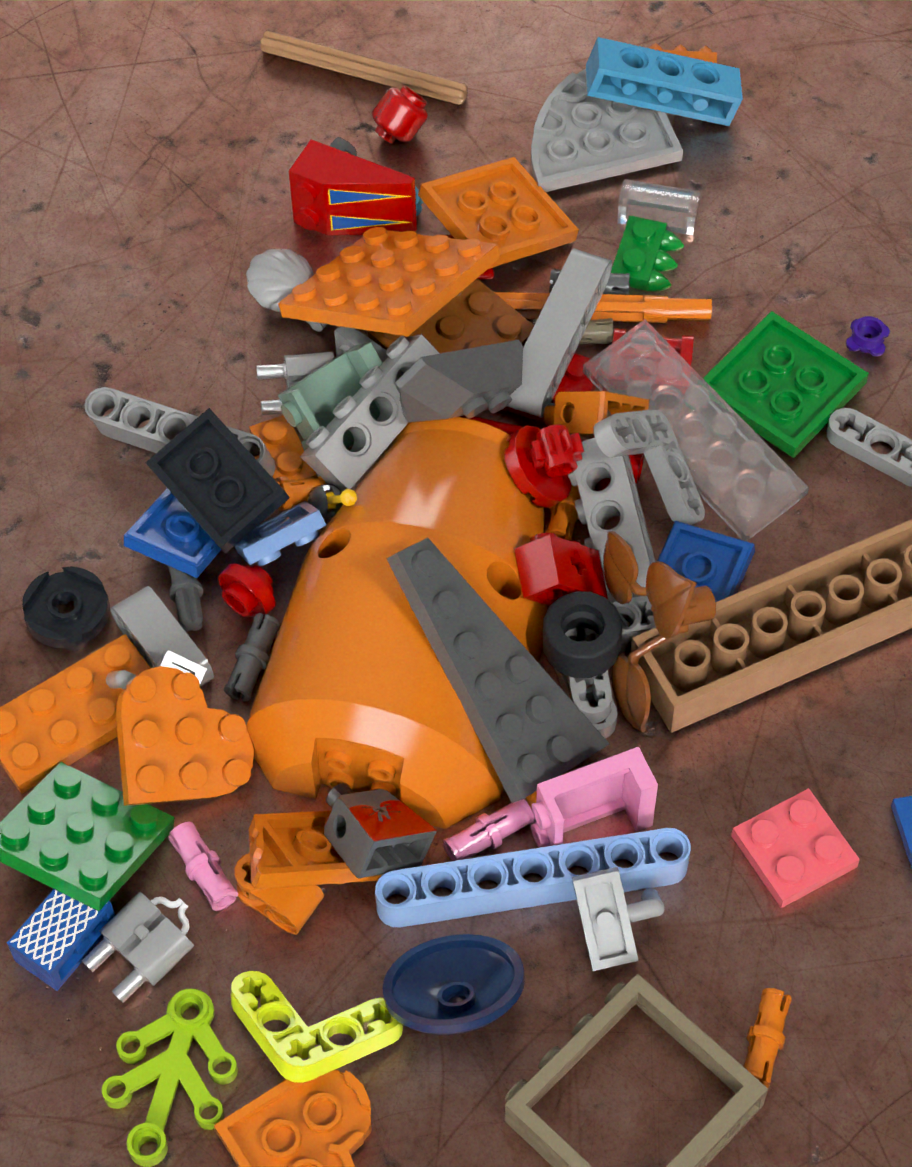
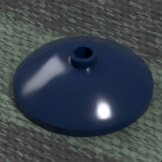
(453, 984)

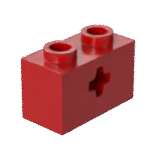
(558, 567)

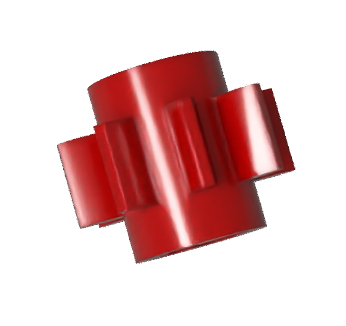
(557, 450)

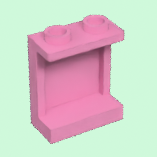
(594, 793)

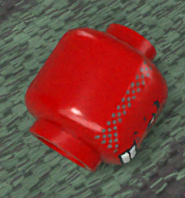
(399, 114)

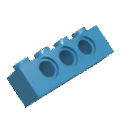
(663, 81)

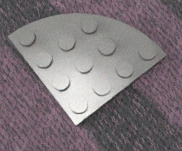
(596, 138)

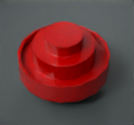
(247, 589)

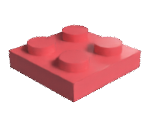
(795, 848)

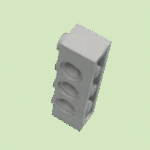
(371, 436)
(616, 500)

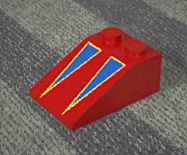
(348, 193)

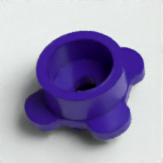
(871, 328)

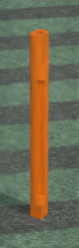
(621, 307)

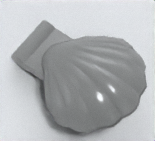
(275, 275)

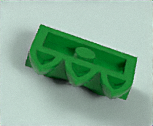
(644, 254)

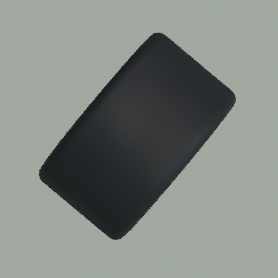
(586, 611)

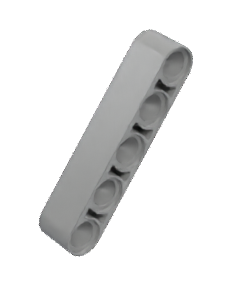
(560, 329)
(163, 425)

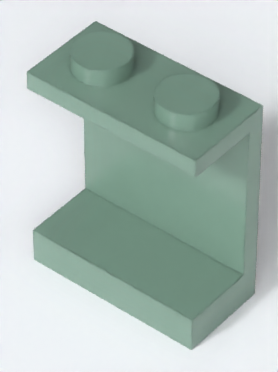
(314, 398)

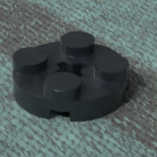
(72, 628)

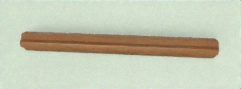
(363, 67)

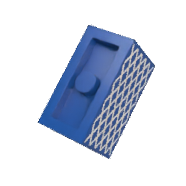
(58, 937)

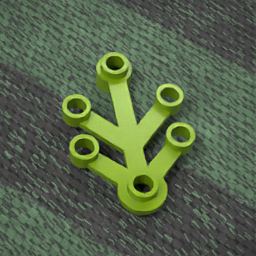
(170, 1068)

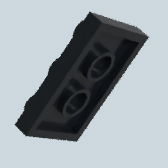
(217, 480)

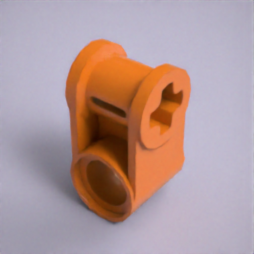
(284, 906)

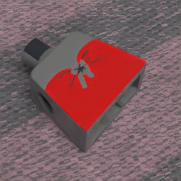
(375, 831)

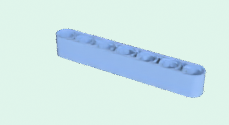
(510, 868)

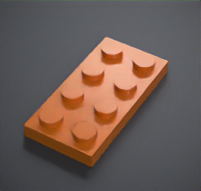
(64, 715)

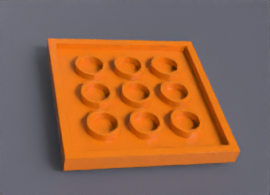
(389, 281)

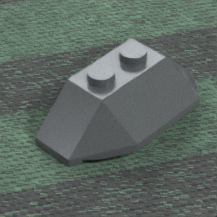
(461, 382)

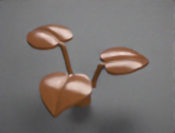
(674, 607)

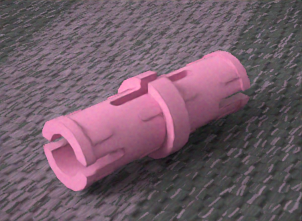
(489, 830)
(203, 866)

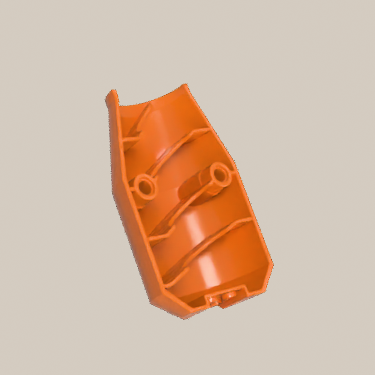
(351, 670)

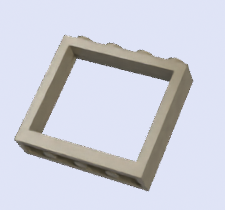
(589, 1030)

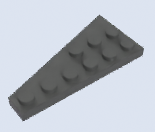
(509, 698)

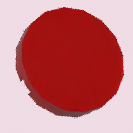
(527, 479)

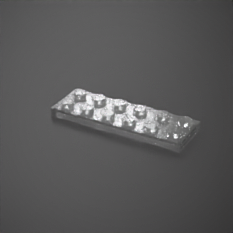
(724, 455)

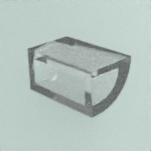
(660, 203)

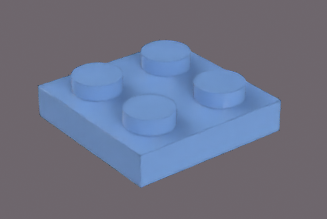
(293, 525)

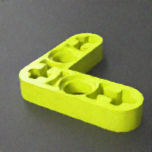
(300, 1039)

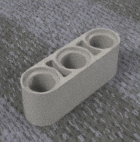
(155, 629)

